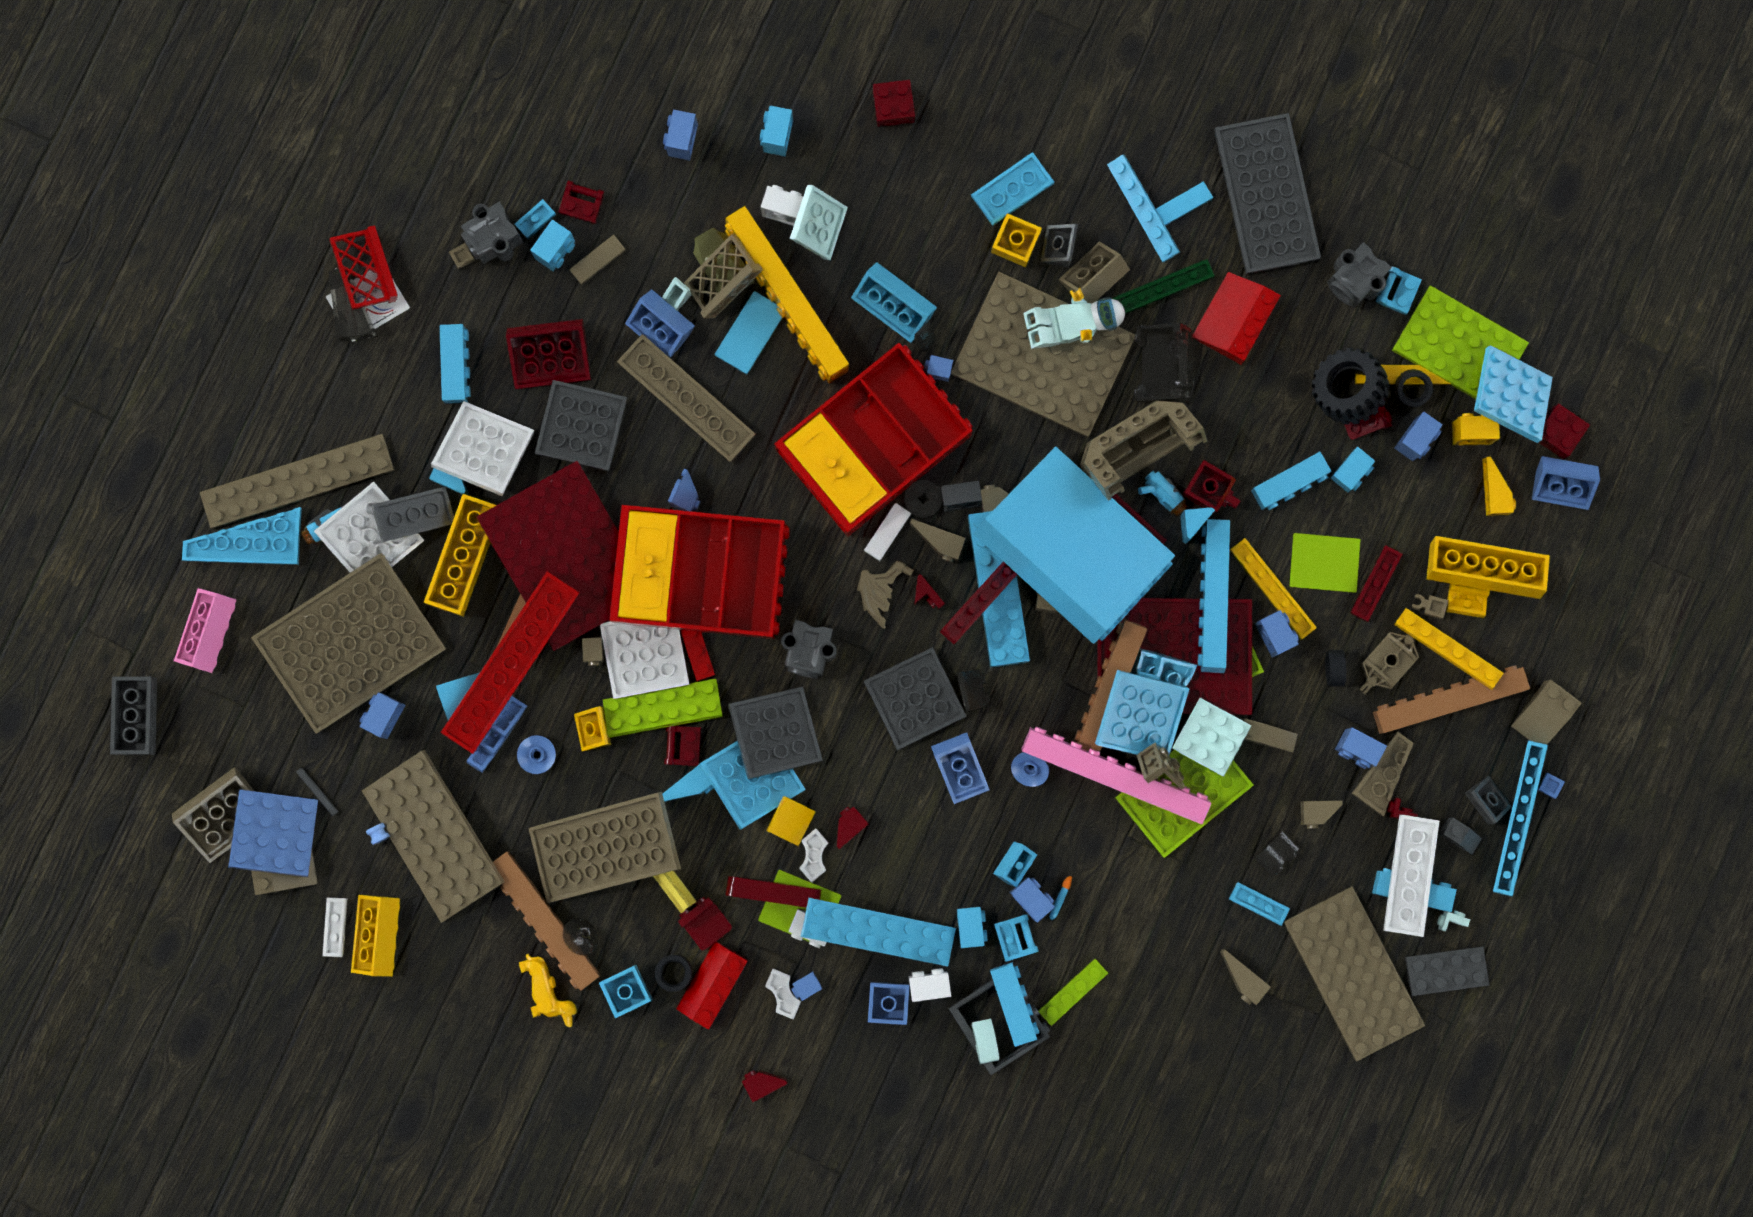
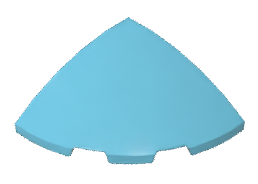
(1163, 667)
(453, 692)

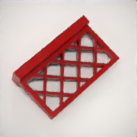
(377, 259)

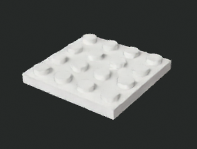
(482, 448)
(355, 536)
(643, 659)

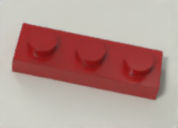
(698, 654)

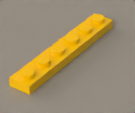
(1449, 648)

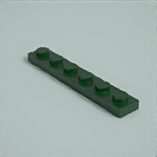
(1165, 286)

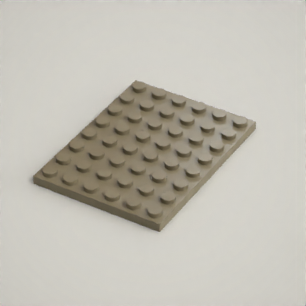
(1055, 382)
(348, 643)

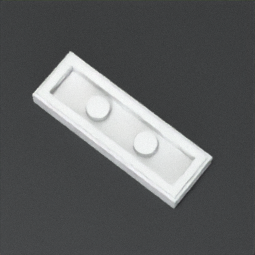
(887, 532)
(335, 927)

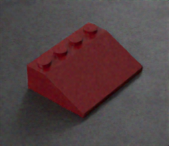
(548, 353)

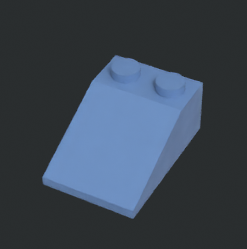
(960, 768)

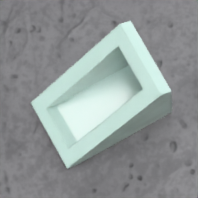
(677, 294)

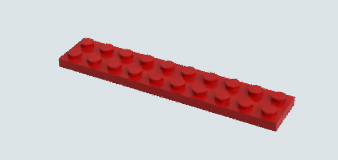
(510, 662)

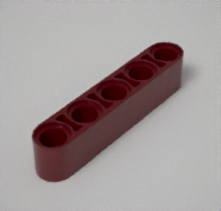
(770, 891)

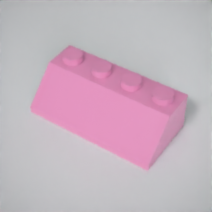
(205, 630)

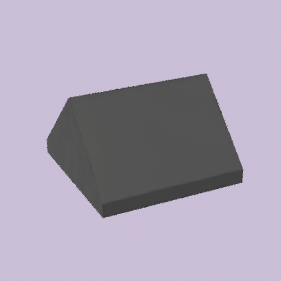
(1059, 244)
(1488, 800)

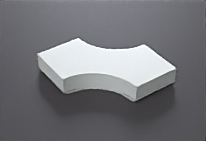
(814, 846)
(786, 1002)

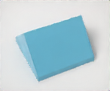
(1192, 521)

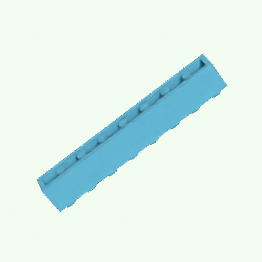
(1214, 596)
(1520, 818)

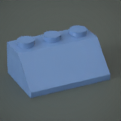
(659, 323)
(1565, 483)

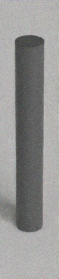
(317, 791)

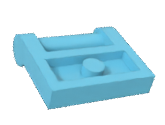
(1404, 293)
(1009, 938)

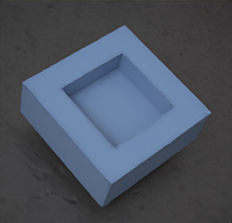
(1550, 785)

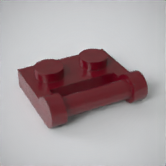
(580, 208)
(688, 746)

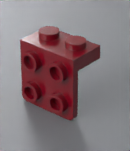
(1380, 421)
(705, 923)

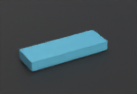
(1184, 203)
(1259, 903)

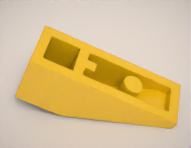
(1497, 493)

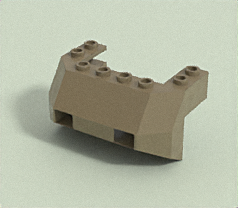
(1139, 443)

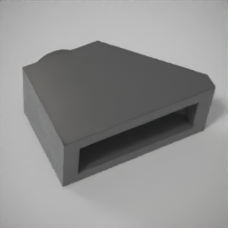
(1460, 835)

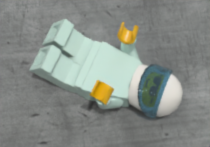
(1073, 320)

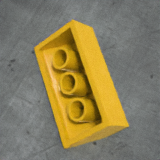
(375, 935)

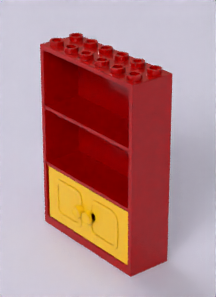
(874, 438)
(699, 572)

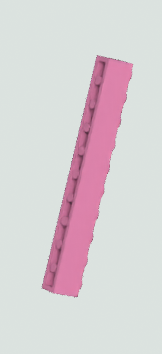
(1115, 775)

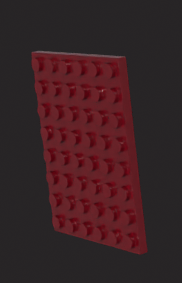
(563, 531)
(1175, 632)

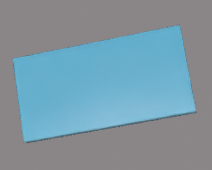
(1012, 189)
(749, 333)

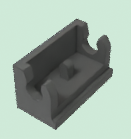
(961, 496)

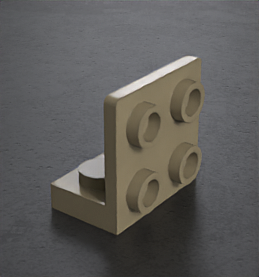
(1156, 761)

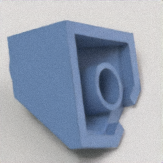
(684, 494)

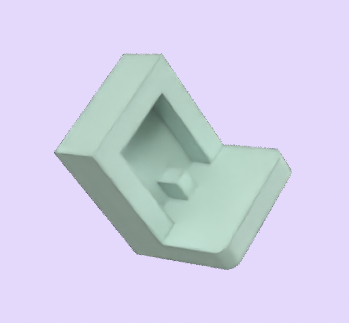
(1456, 917)

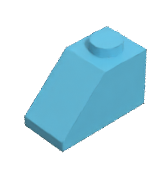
(449, 481)

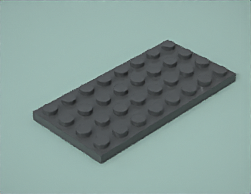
(1267, 193)

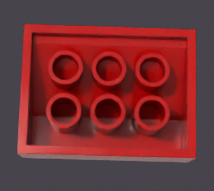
(1236, 317)

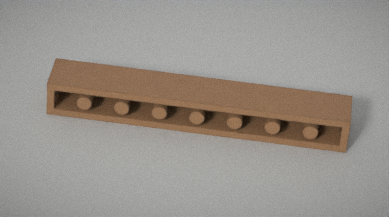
(1122, 658)
(1448, 701)
(544, 921)

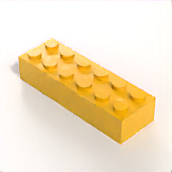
(460, 559)
(1488, 567)

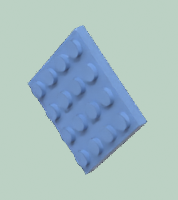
(273, 833)

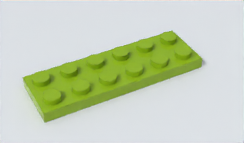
(662, 708)

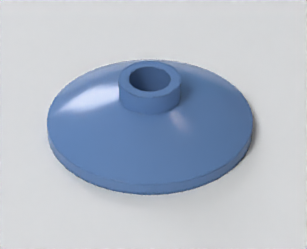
(526, 754)
(1027, 775)

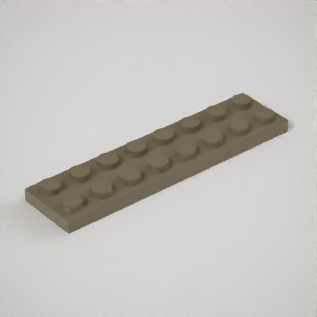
(686, 398)

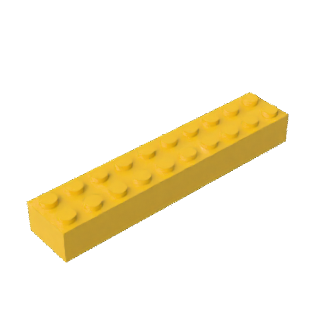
(788, 297)

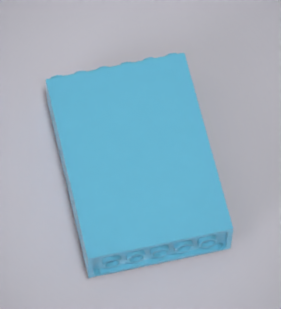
(1075, 546)

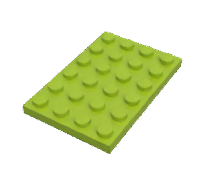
(1453, 340)
(1170, 830)

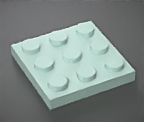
(818, 222)
(1211, 737)

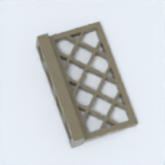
(734, 286)

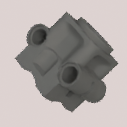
(490, 234)
(1357, 277)
(807, 654)

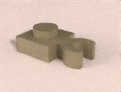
(1433, 606)

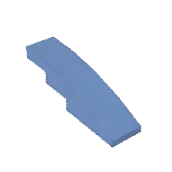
(497, 734)

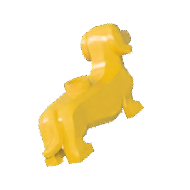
(543, 991)

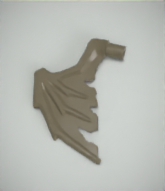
(875, 590)

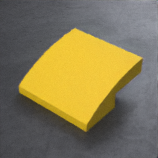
(1467, 600)
(790, 820)

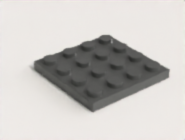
(581, 425)
(914, 698)
(775, 732)

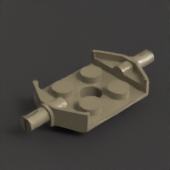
(1376, 668)

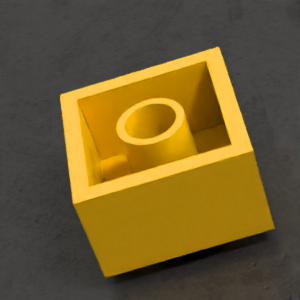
(1016, 240)
(1474, 430)

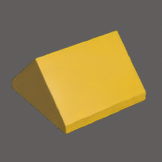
(592, 728)

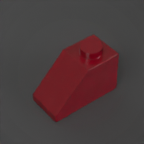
(849, 825)
(761, 1084)

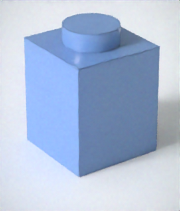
(939, 367)
(806, 986)

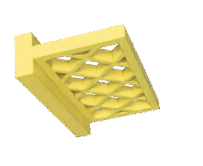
(675, 890)

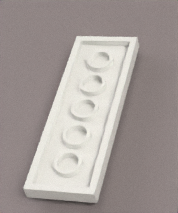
(1411, 875)

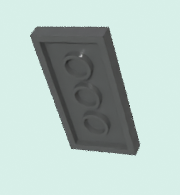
(413, 514)
(1447, 971)

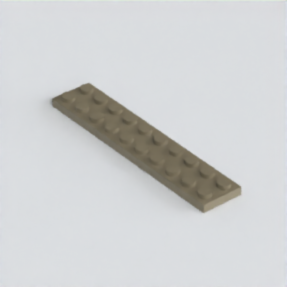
(297, 481)

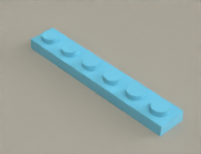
(1143, 208)

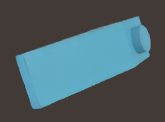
(691, 784)

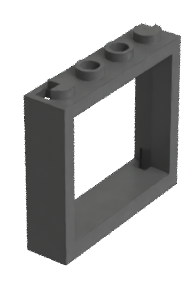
(992, 1068)

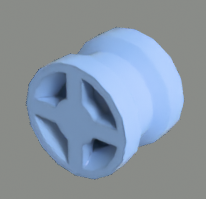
(377, 834)

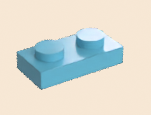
(535, 219)

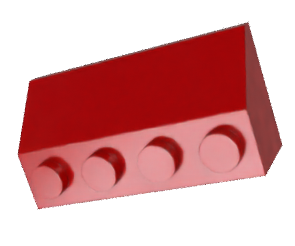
(712, 985)

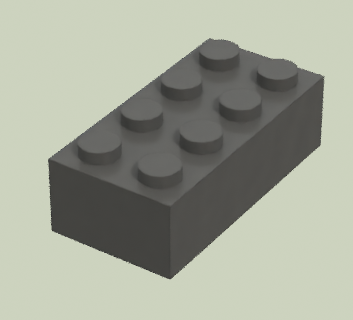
(133, 716)

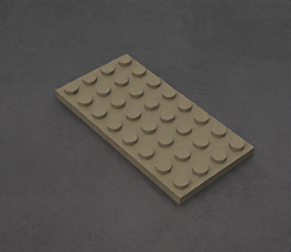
(433, 836)
(604, 847)
(1354, 973)

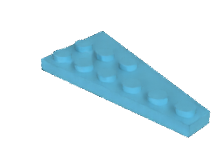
(259, 542)

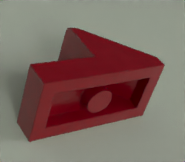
(924, 589)

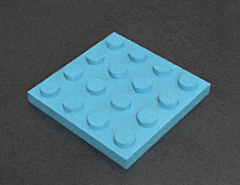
(1513, 394)
(1141, 713)
(744, 797)

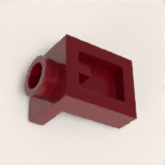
(1394, 811)

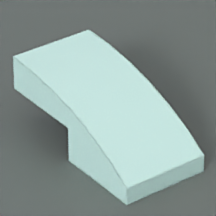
(985, 1041)

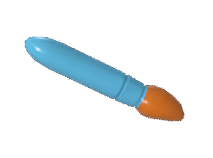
(1060, 898)

